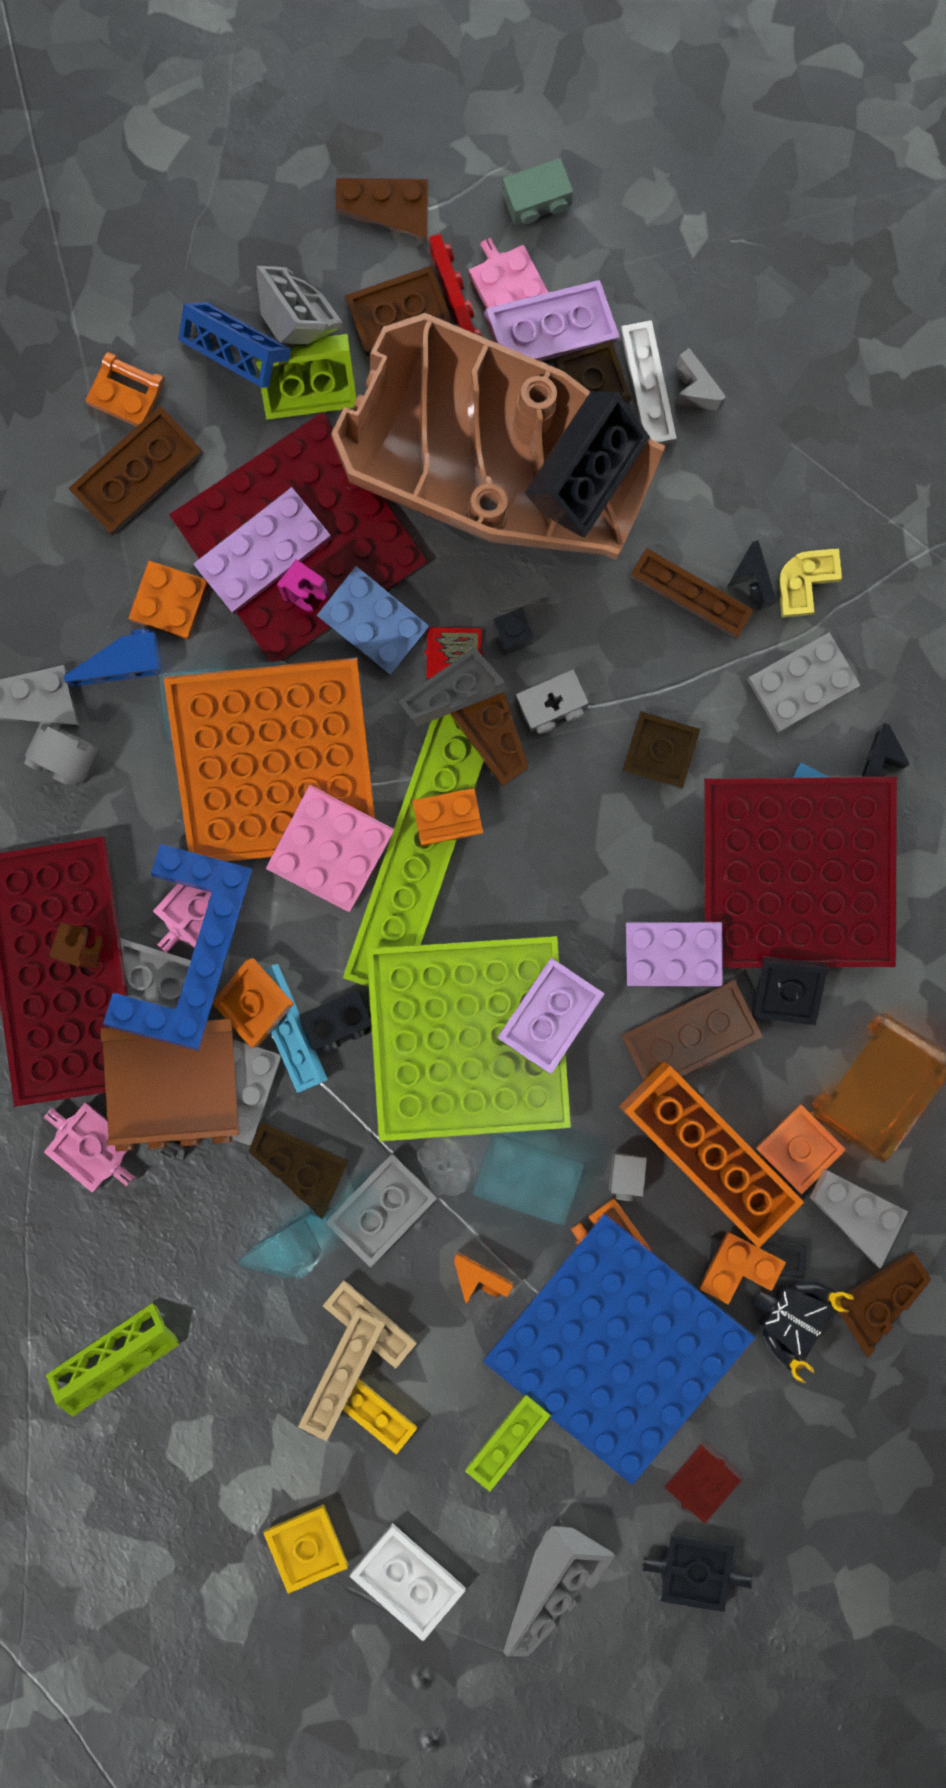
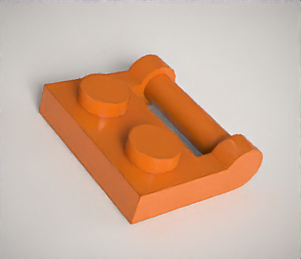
(120, 399)

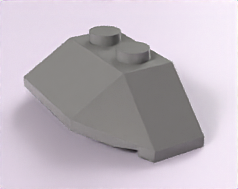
(293, 307)

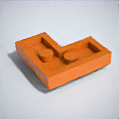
(739, 1259)

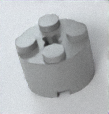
(60, 753)

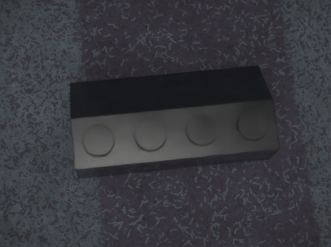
(588, 462)

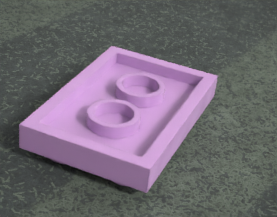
(674, 954)
(550, 1015)

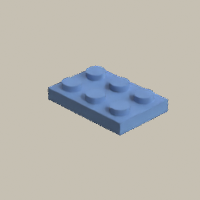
(372, 620)

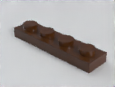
(691, 593)

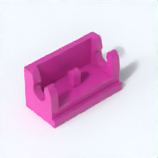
(300, 583)

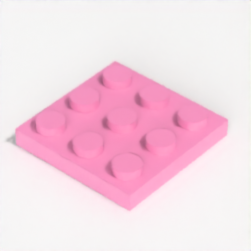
(329, 848)

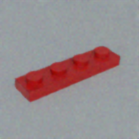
(452, 284)

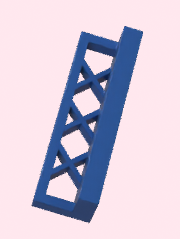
(230, 333)

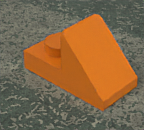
(472, 1272)

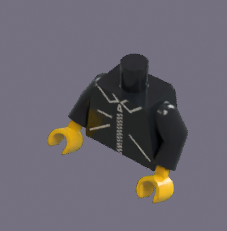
(796, 1319)

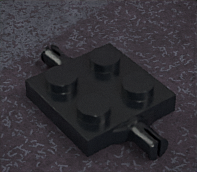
(697, 1572)

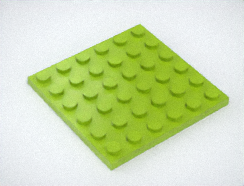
(439, 1045)

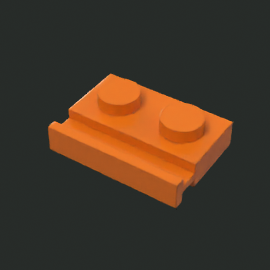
(447, 817)

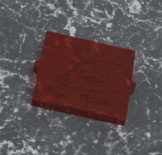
(702, 1483)

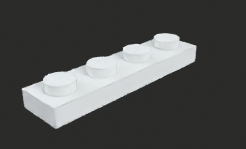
(648, 381)

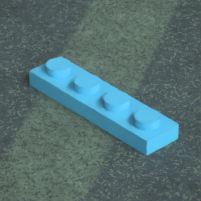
(294, 1042)

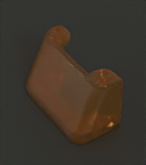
(884, 1088)

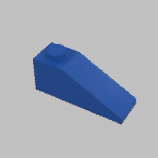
(124, 659)

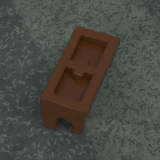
(70, 946)

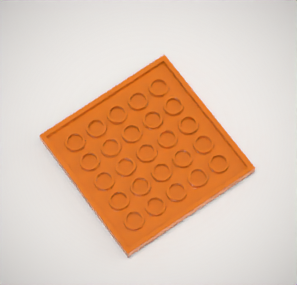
(257, 742)

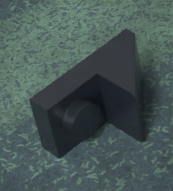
(754, 569)
(883, 750)

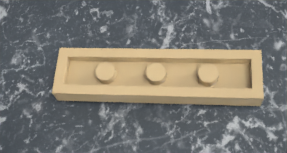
(341, 1374)

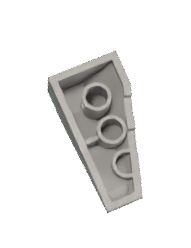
(558, 1574)

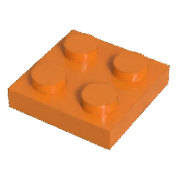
(168, 600)
(252, 1003)
(800, 1149)

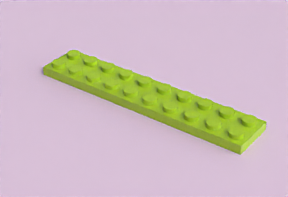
(412, 872)

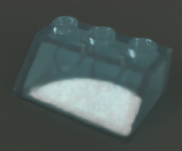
(285, 1253)

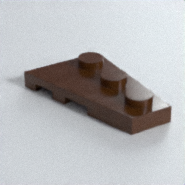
(493, 736)

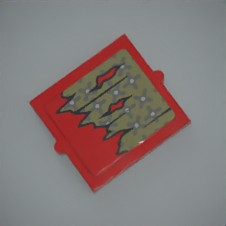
(448, 645)

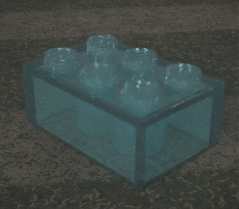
(528, 1178)

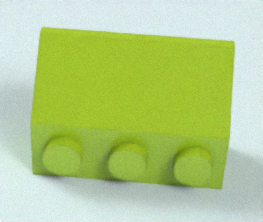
(312, 380)

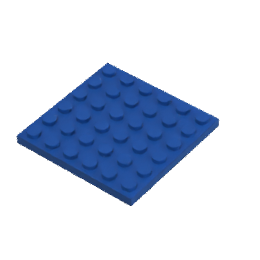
(618, 1348)

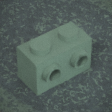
(537, 192)

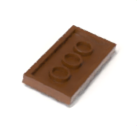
(136, 470)
(693, 1032)

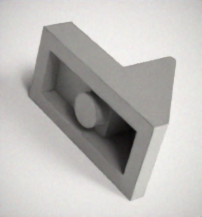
(703, 390)

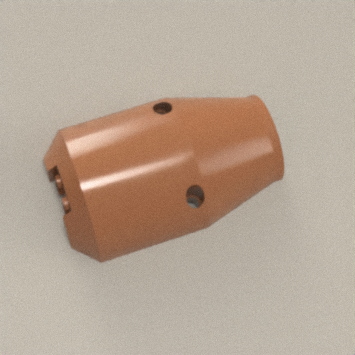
(463, 432)

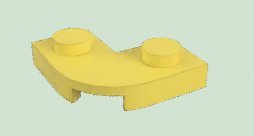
(799, 575)

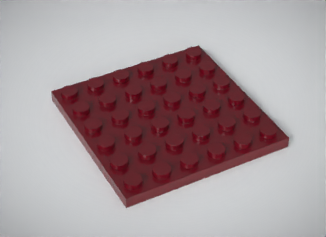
(359, 524)
(802, 869)

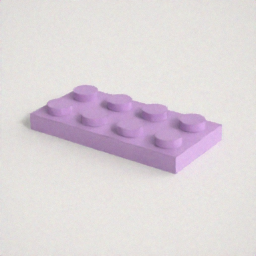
(554, 322)
(262, 550)

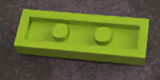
(507, 1442)

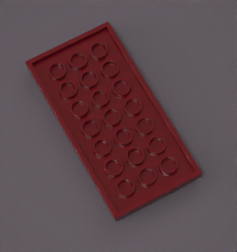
(48, 1005)

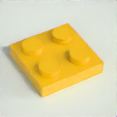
(305, 1549)

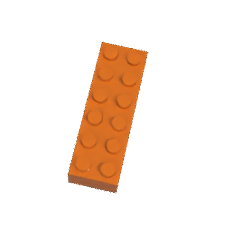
(711, 1154)

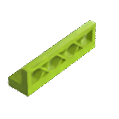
(113, 1366)

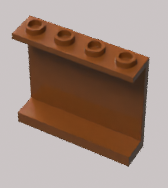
(168, 1090)

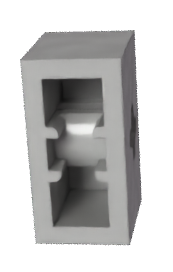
(562, 688)

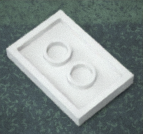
(407, 1582)

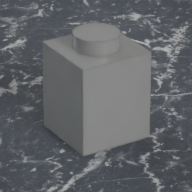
(627, 1176)

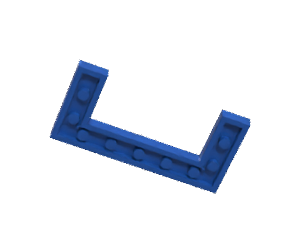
(188, 1021)

